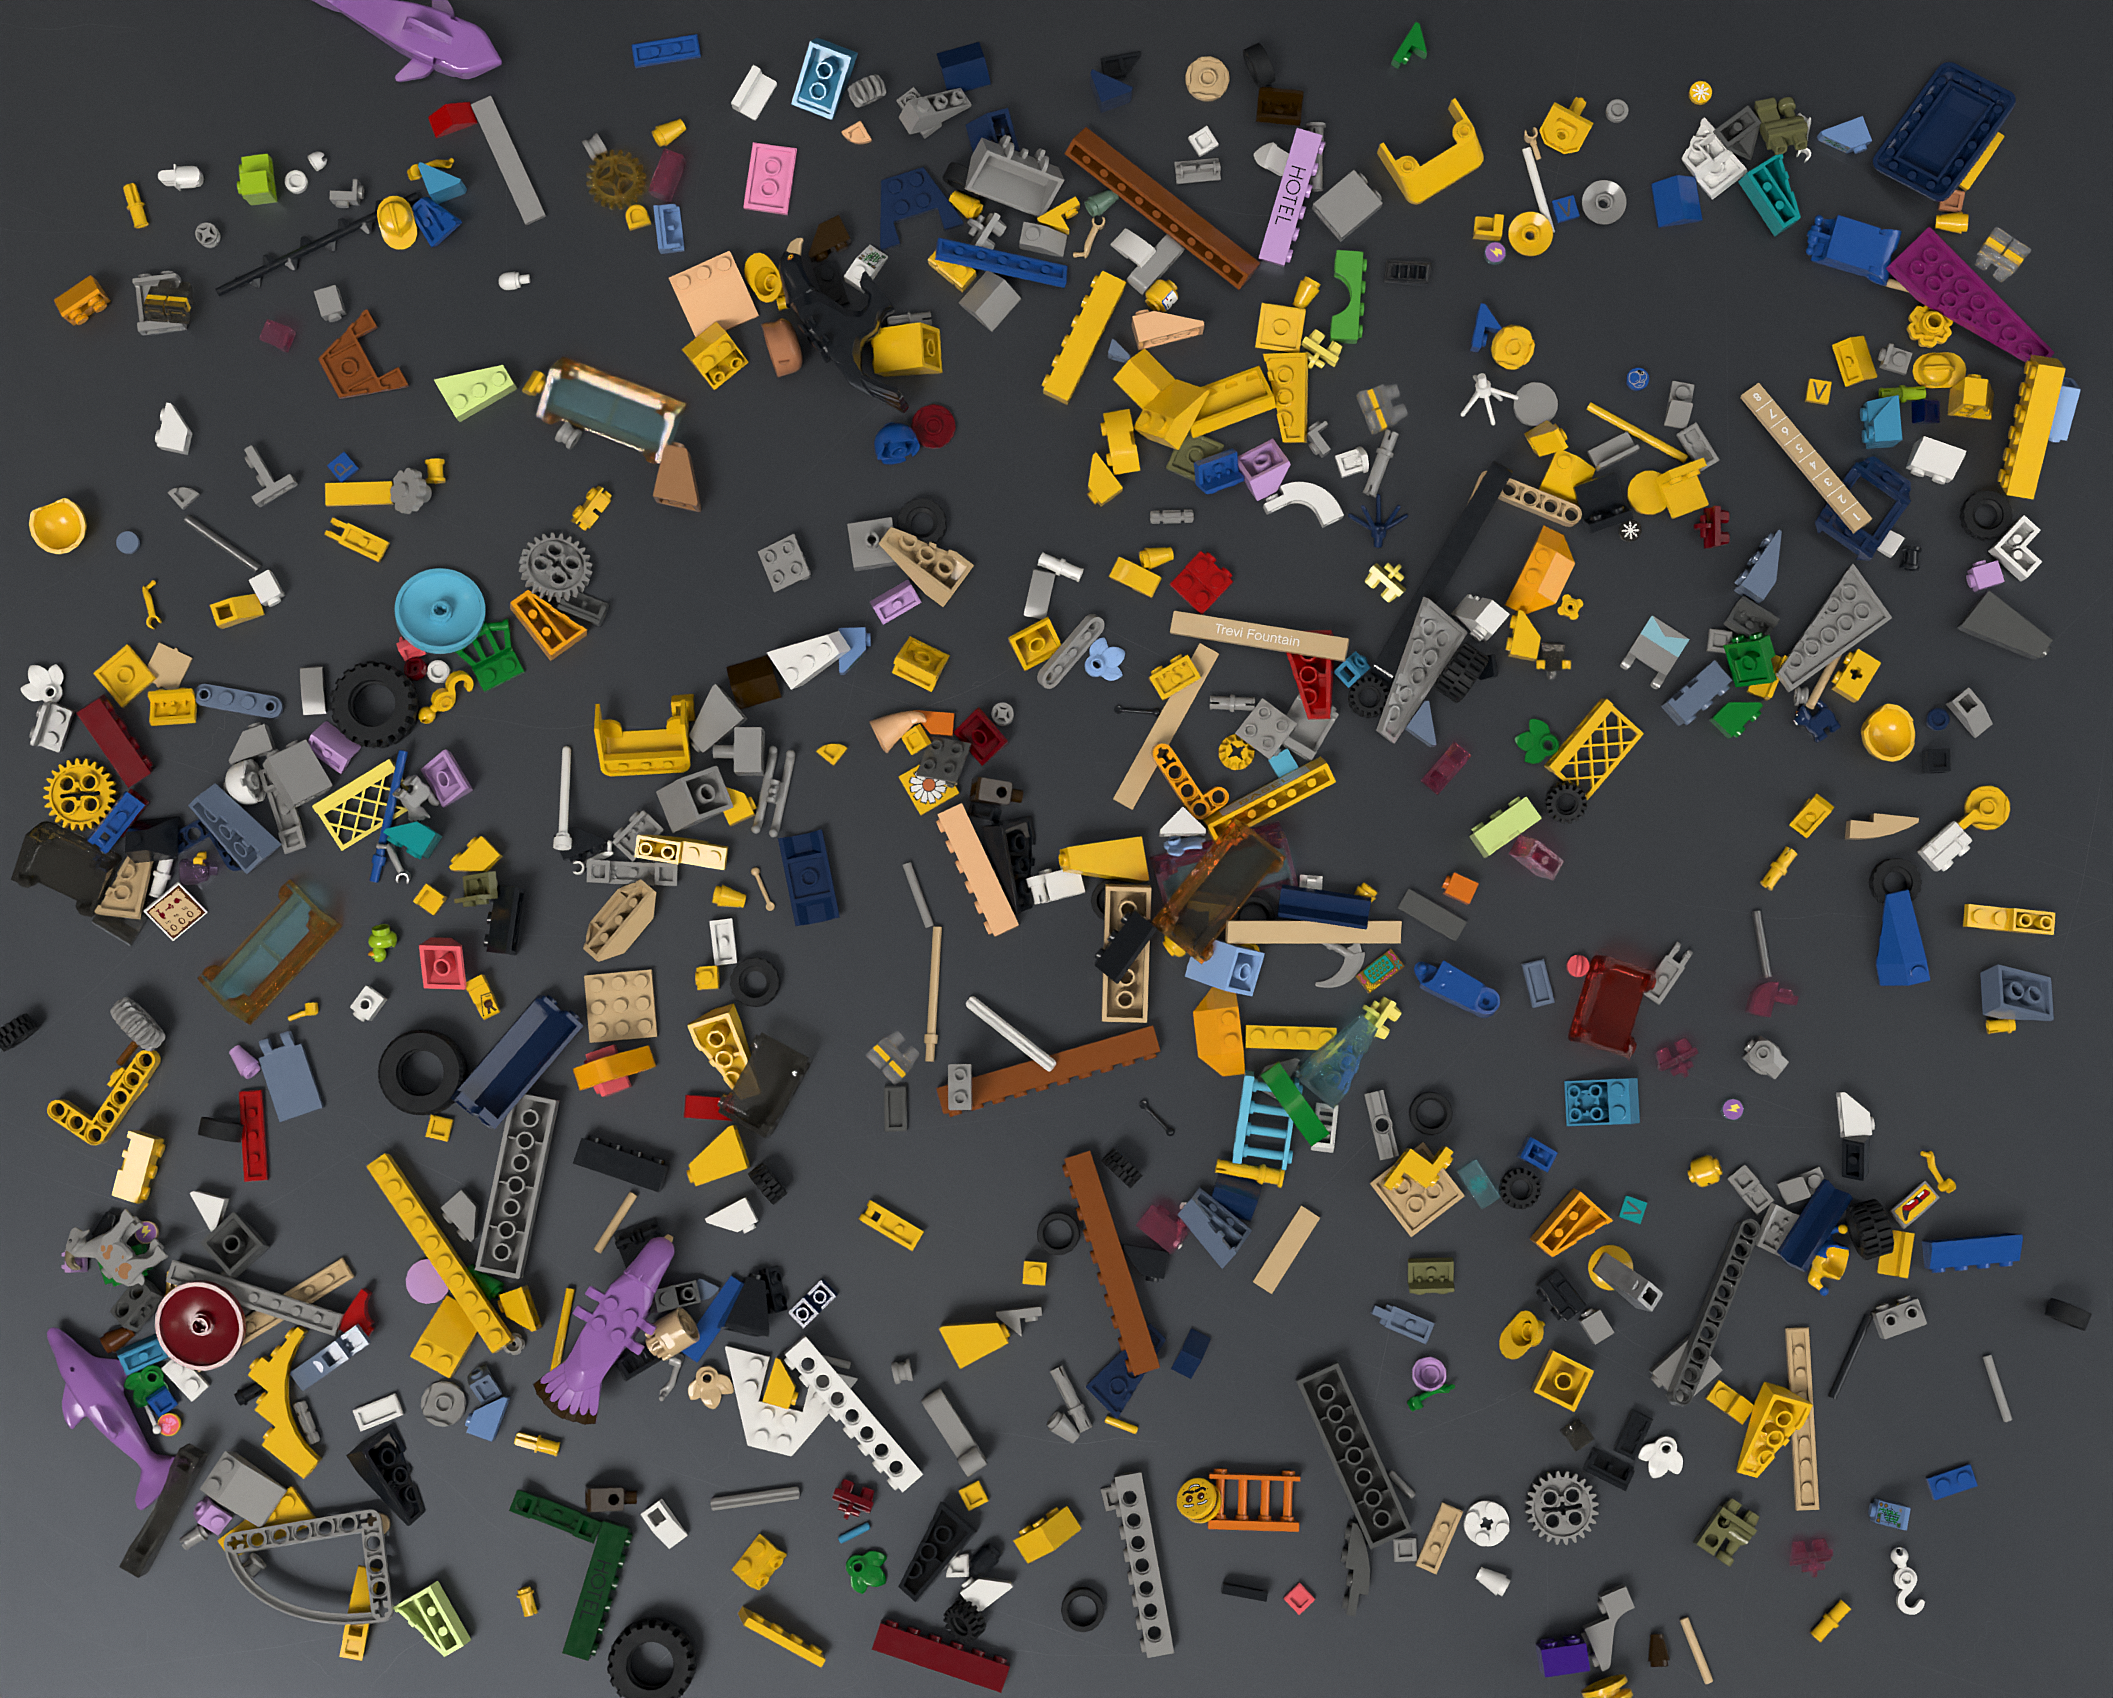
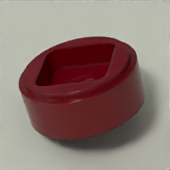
(415, 668)

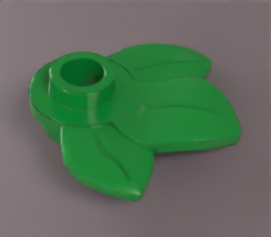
(1533, 742)
(143, 1386)
(869, 1572)

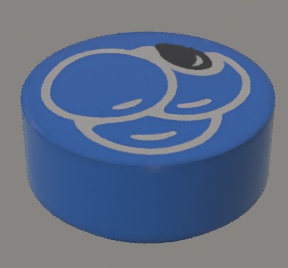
(1637, 379)

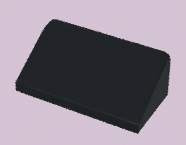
(1855, 1157)

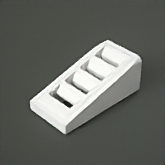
(1326, 1147)

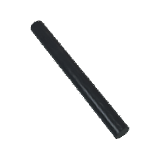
(1850, 1356)

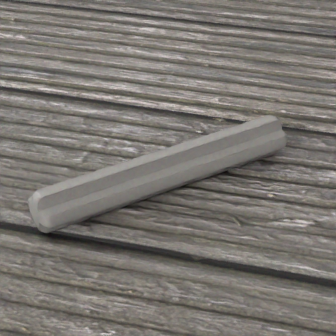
(755, 1498)

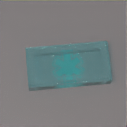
(1478, 1184)

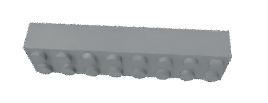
(517, 1186)

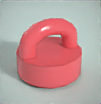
(1577, 966)

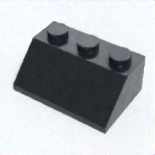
(505, 921)
(1125, 945)

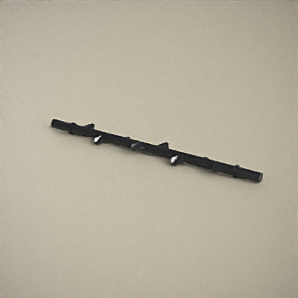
(306, 247)

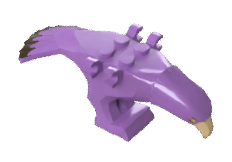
(575, 1384)

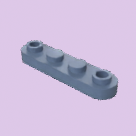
(238, 701)

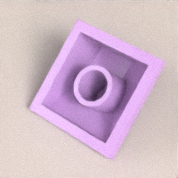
(1263, 468)

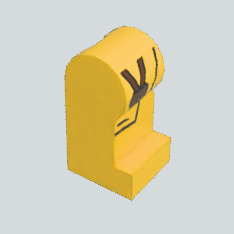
(483, 996)

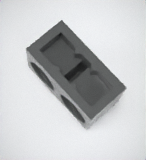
(137, 1305)

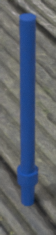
(379, 858)

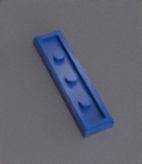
(709, 1321)

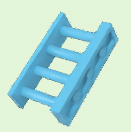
(1245, 1128)

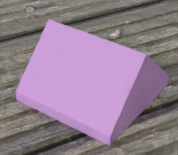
(446, 778)

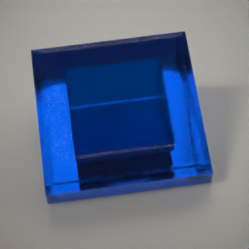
(1925, 411)

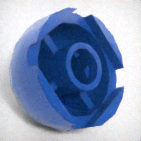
(895, 442)

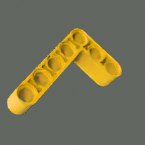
(112, 1103)

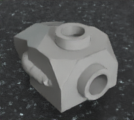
(1764, 1057)

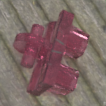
(1666, 1060)
(1820, 1554)

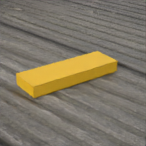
(358, 493)

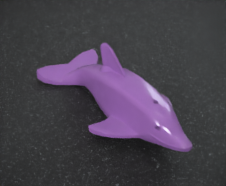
(97, 1391)

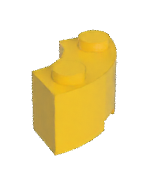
(1121, 442)

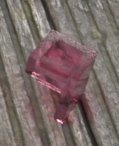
(277, 335)

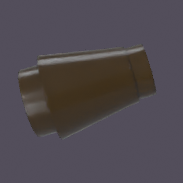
(1658, 1652)

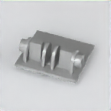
(784, 563)
(1266, 729)

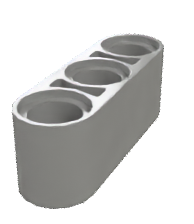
(1166, 254)

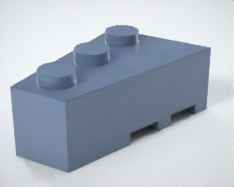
(1697, 694)

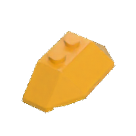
(1542, 573)
(1219, 1032)

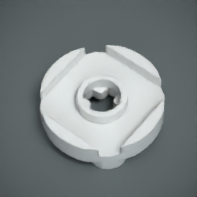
(1490, 1510)

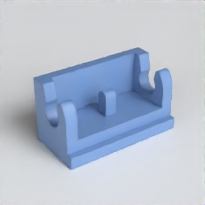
(669, 228)

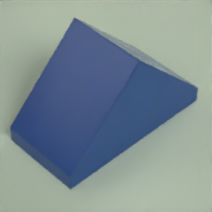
(1537, 1154)

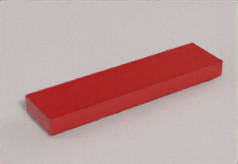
(253, 1135)

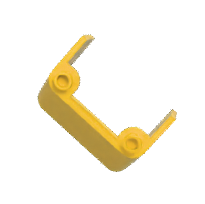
(1425, 181)
(643, 750)

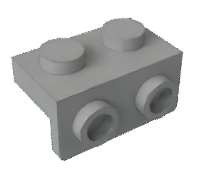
(640, 823)
(1775, 1228)

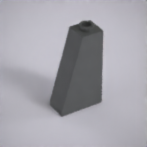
(2002, 626)

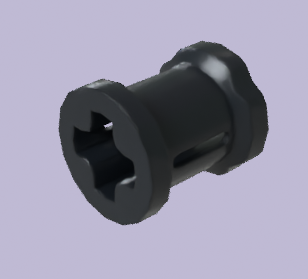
(1910, 558)

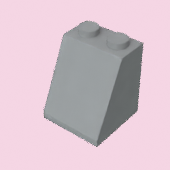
(694, 799)

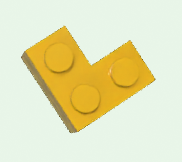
(1046, 1534)

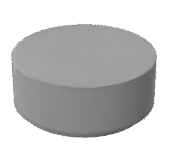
(1617, 111)

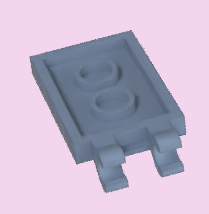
(289, 1078)

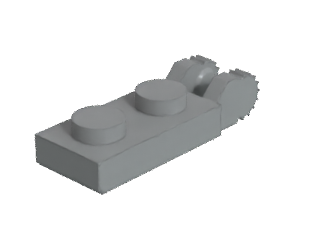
(1667, 974)

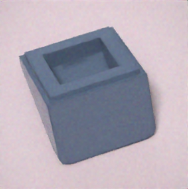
(1117, 353)

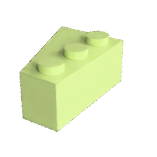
(1504, 826)

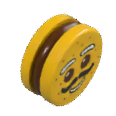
(1199, 1500)

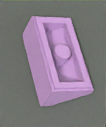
(895, 601)

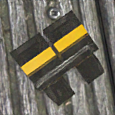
(169, 303)

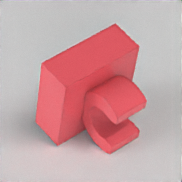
(407, 650)

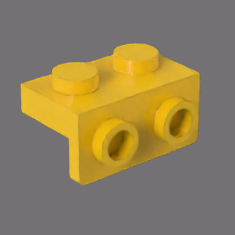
(172, 706)
(759, 1562)

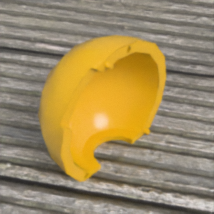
(58, 526)
(1888, 733)

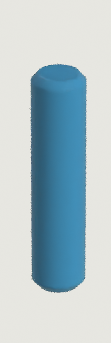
(854, 1532)

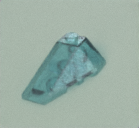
(1333, 1065)

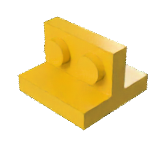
(920, 663)

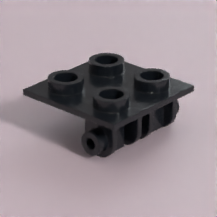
(634, 1239)

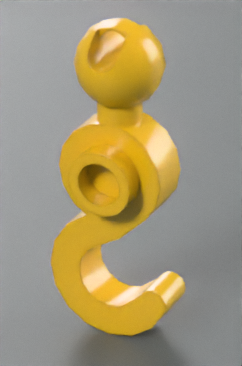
(444, 698)

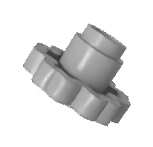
(409, 491)

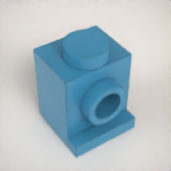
(1357, 665)

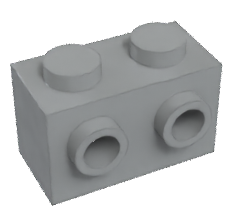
(1899, 1317)

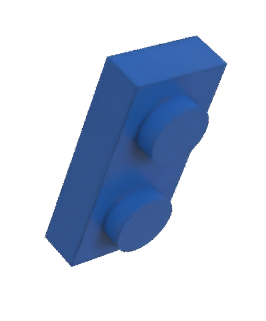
(1951, 1481)

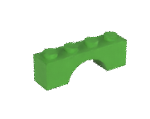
(1349, 269)

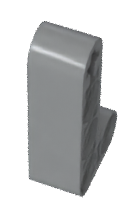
(955, 1432)

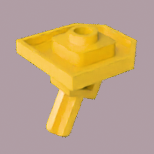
(1565, 127)

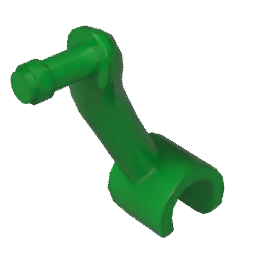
(1415, 1402)

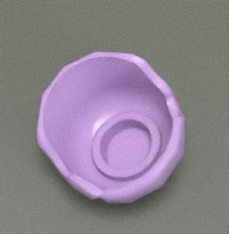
(1429, 1374)

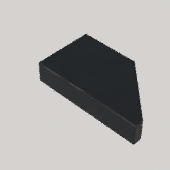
(1119, 65)

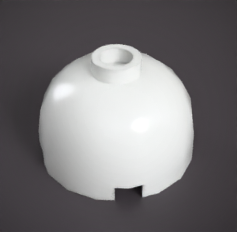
(243, 783)

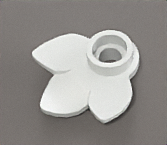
(42, 681)
(1660, 1460)

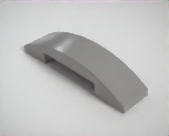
(288, 822)
(629, 872)

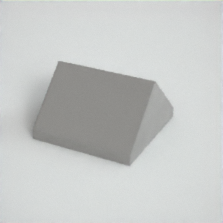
(990, 300)

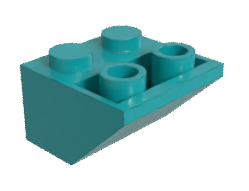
(416, 837)

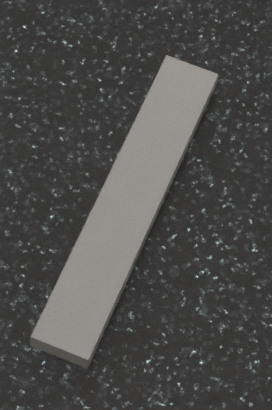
(508, 160)

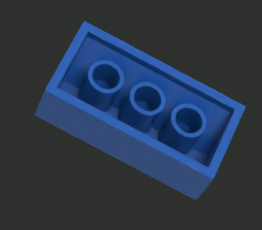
(1972, 1251)

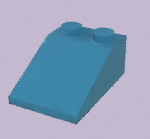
(823, 77)

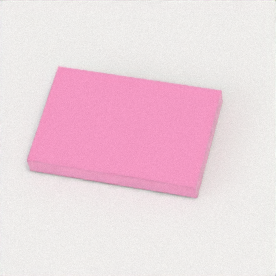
(770, 178)

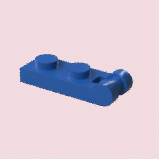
(116, 821)

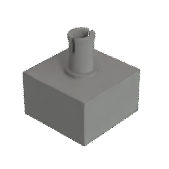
(864, 544)
(746, 751)

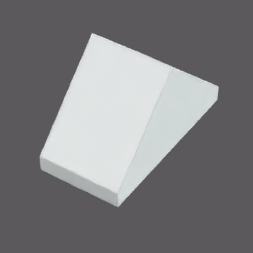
(211, 1207)

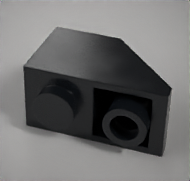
(582, 843)

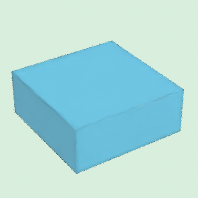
(1283, 763)

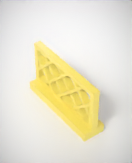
(349, 791)

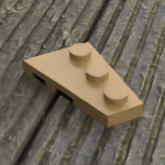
(128, 891)

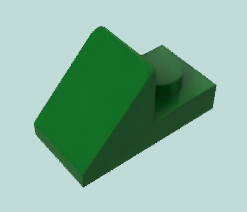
(1413, 42)

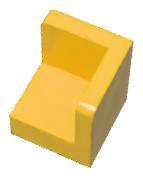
(1488, 228)
(430, 899)

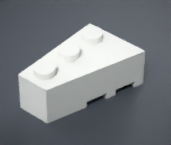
(1480, 616)
(806, 659)

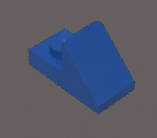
(1484, 322)

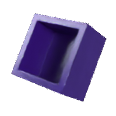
(1562, 1656)

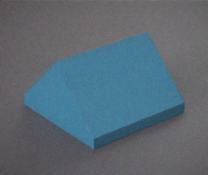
(440, 184)

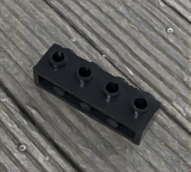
(621, 1164)

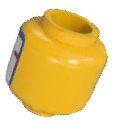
(1161, 295)

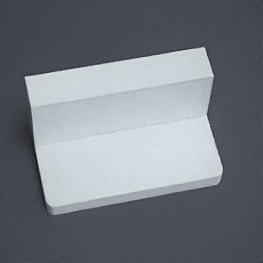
(753, 93)

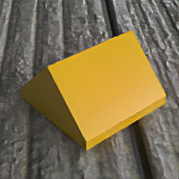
(1143, 378)
(1035, 643)

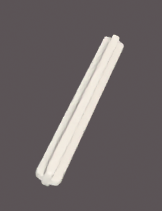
(1010, 1033)

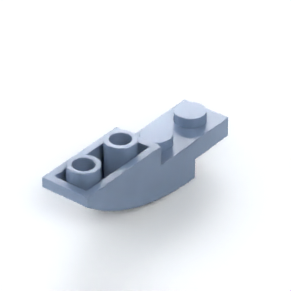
(330, 1357)

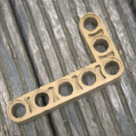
(1537, 507)

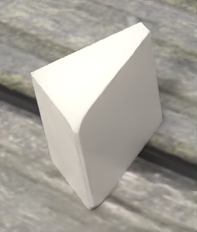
(1890, 544)

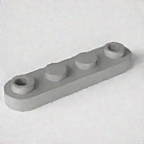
(1070, 651)

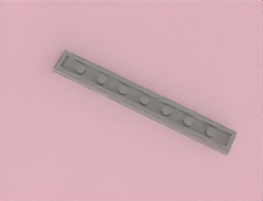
(262, 1299)

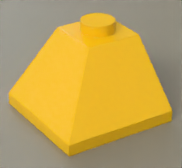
(1563, 474)
(520, 1308)

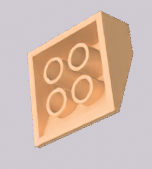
(714, 294)

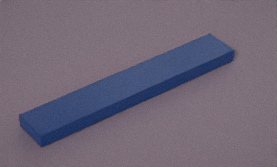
(1001, 262)

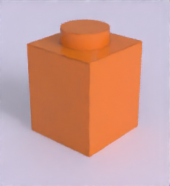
(1459, 888)

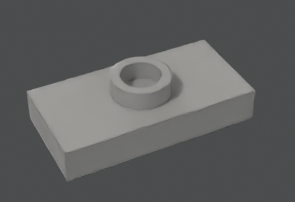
(1697, 445)

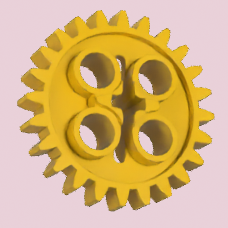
(79, 775)

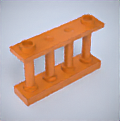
(1264, 1521)

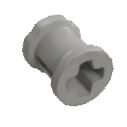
(254, 1565)

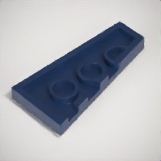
(1115, 1384)

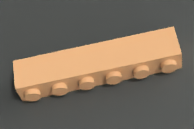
(977, 869)

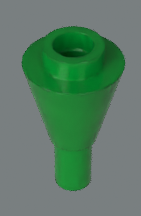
(490, 1286)

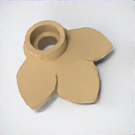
(709, 1390)

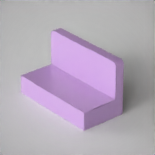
(332, 747)

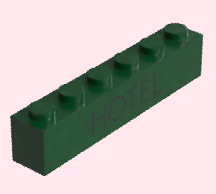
(596, 1590)

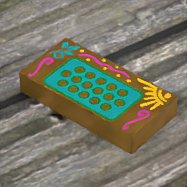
(1379, 971)

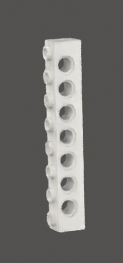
(909, 1471)

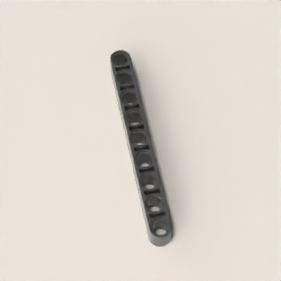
(1704, 1318)

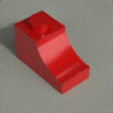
(358, 1314)

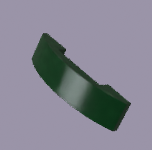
(555, 1515)

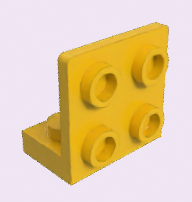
(1683, 489)

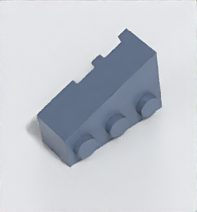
(1214, 1226)

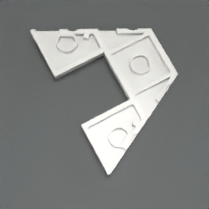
(769, 1425)

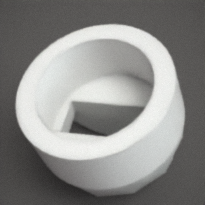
(316, 161)

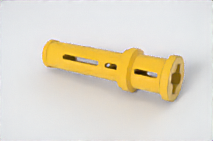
(1260, 1173)

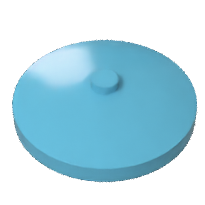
(440, 611)

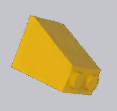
(907, 350)
(720, 1158)
(974, 1339)

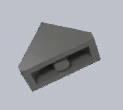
(1740, 133)

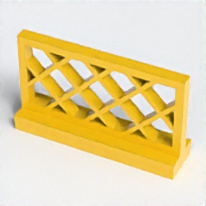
(1579, 737)

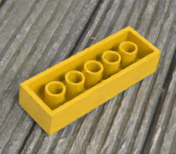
(2031, 426)

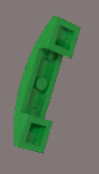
(1294, 1104)

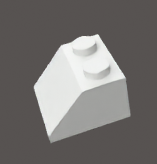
(1935, 460)

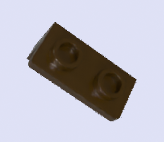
(1279, 106)

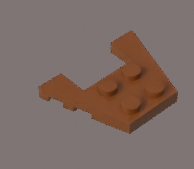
(350, 368)

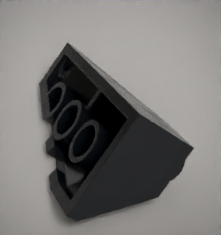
(1010, 850)
(385, 1470)

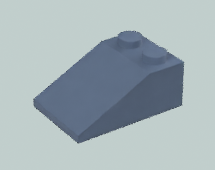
(2016, 994)

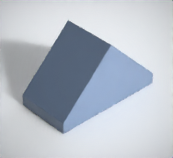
(1422, 725)

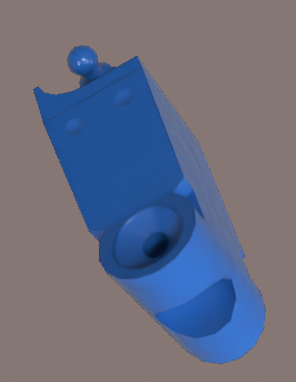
(1853, 247)
(1457, 988)

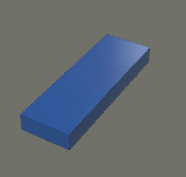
(666, 51)

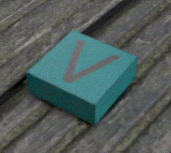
(1632, 1209)

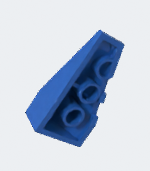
(1901, 951)

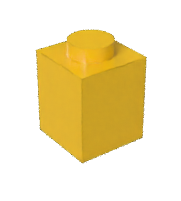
(1034, 1272)

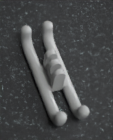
(774, 791)

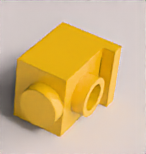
(707, 978)

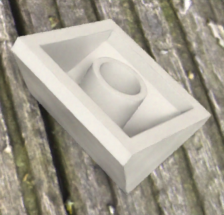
(1182, 825)

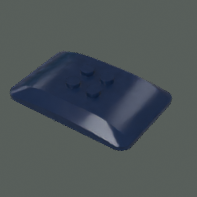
(1944, 131)

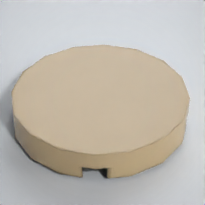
(1207, 78)

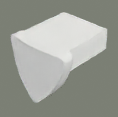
(1272, 158)
(1352, 462)

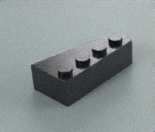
(939, 1547)

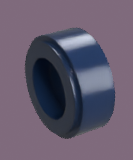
(1937, 719)

